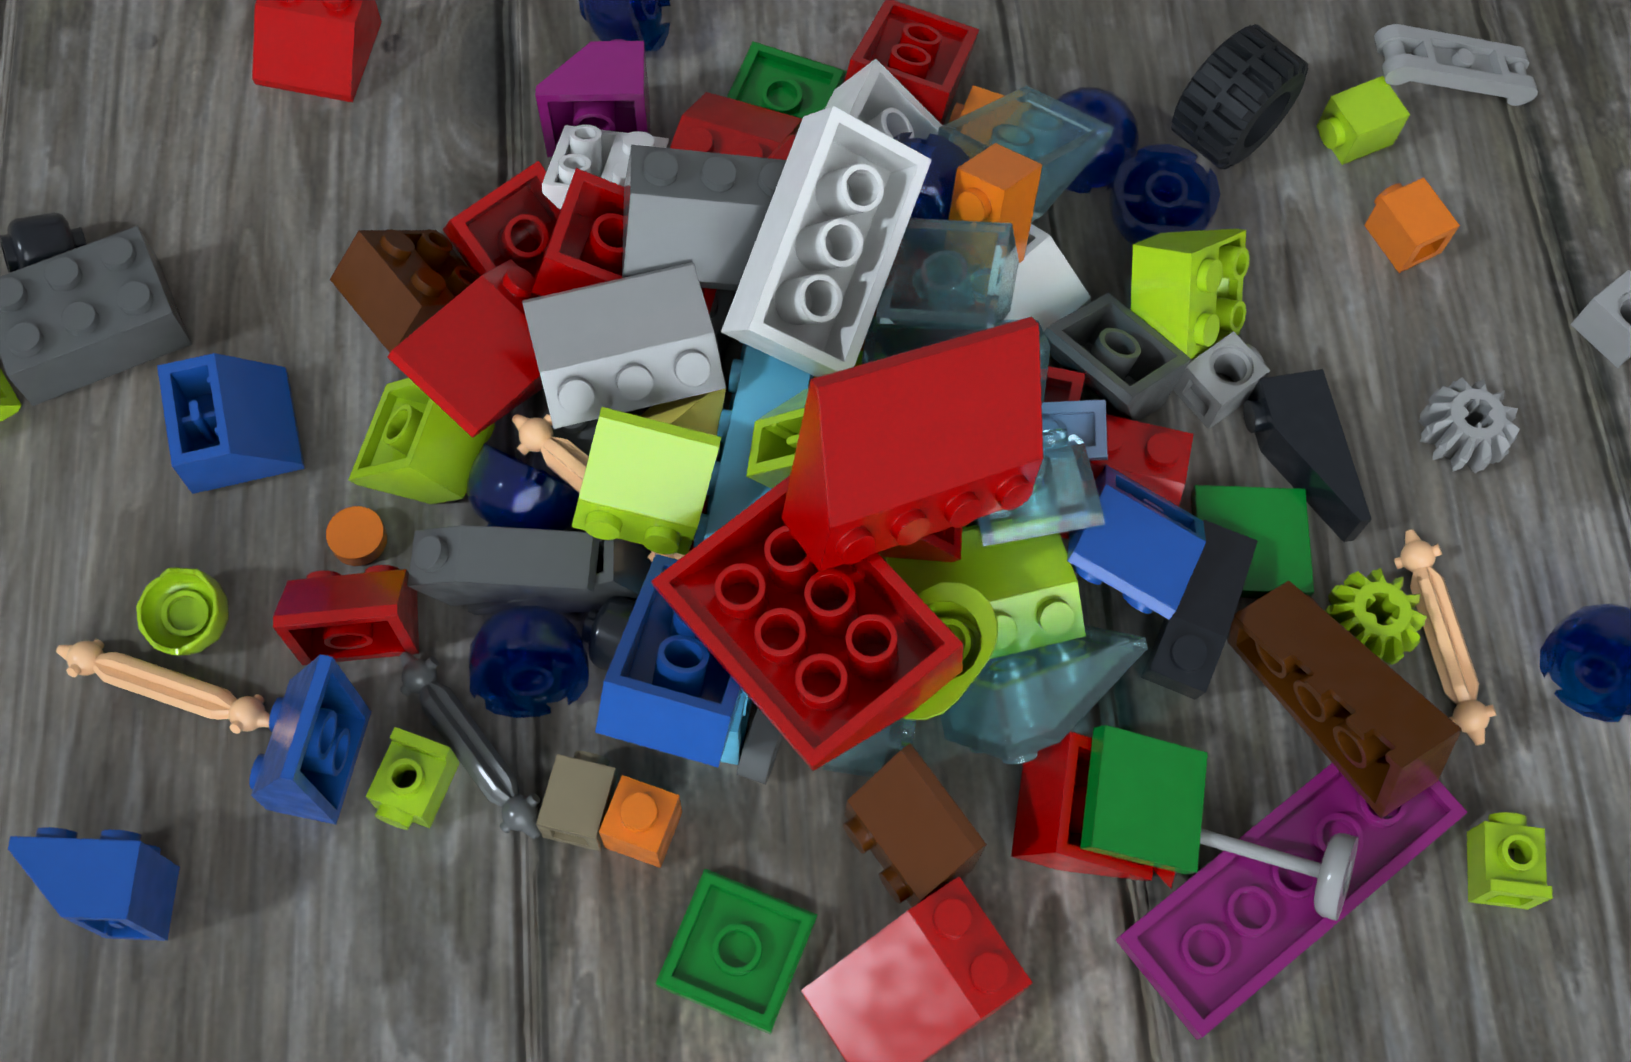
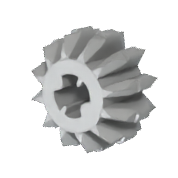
(1468, 425)

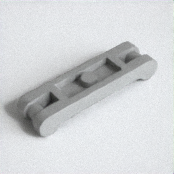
(1455, 62)

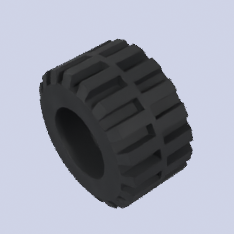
(1239, 96)

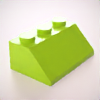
(1022, 579)

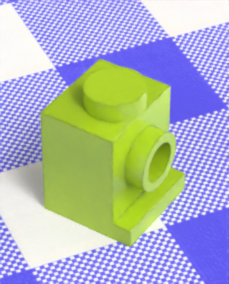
(420, 801)
(1492, 872)

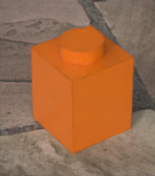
(1410, 224)
(641, 821)

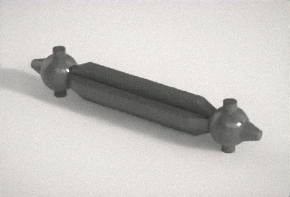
(470, 745)

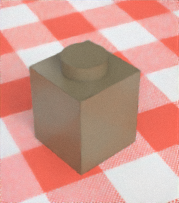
(577, 799)

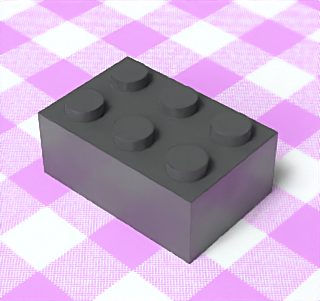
(86, 316)

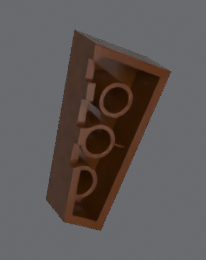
(1345, 697)

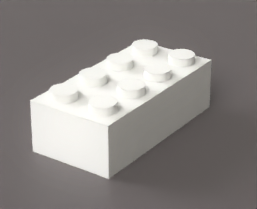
(826, 243)

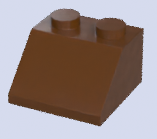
(912, 828)

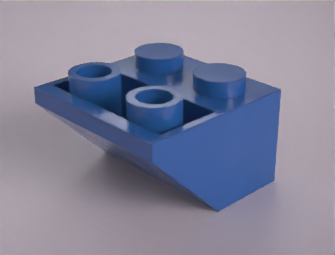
(228, 420)
(1142, 548)
(102, 884)

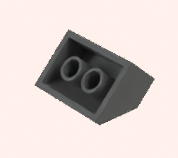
(695, 211)

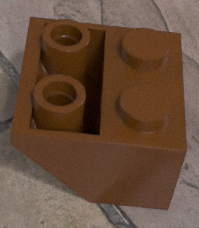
(400, 279)

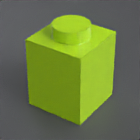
(1362, 120)

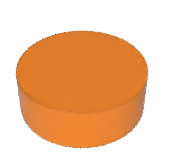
(356, 536)

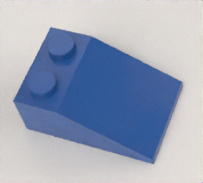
(666, 683)
(311, 744)

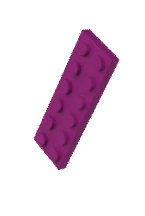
(1250, 919)

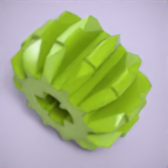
(1378, 614)

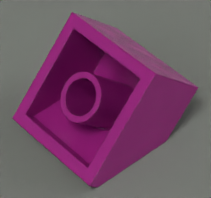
(596, 87)

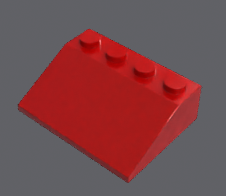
(917, 444)
(813, 649)

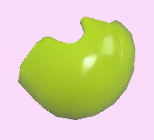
(182, 611)

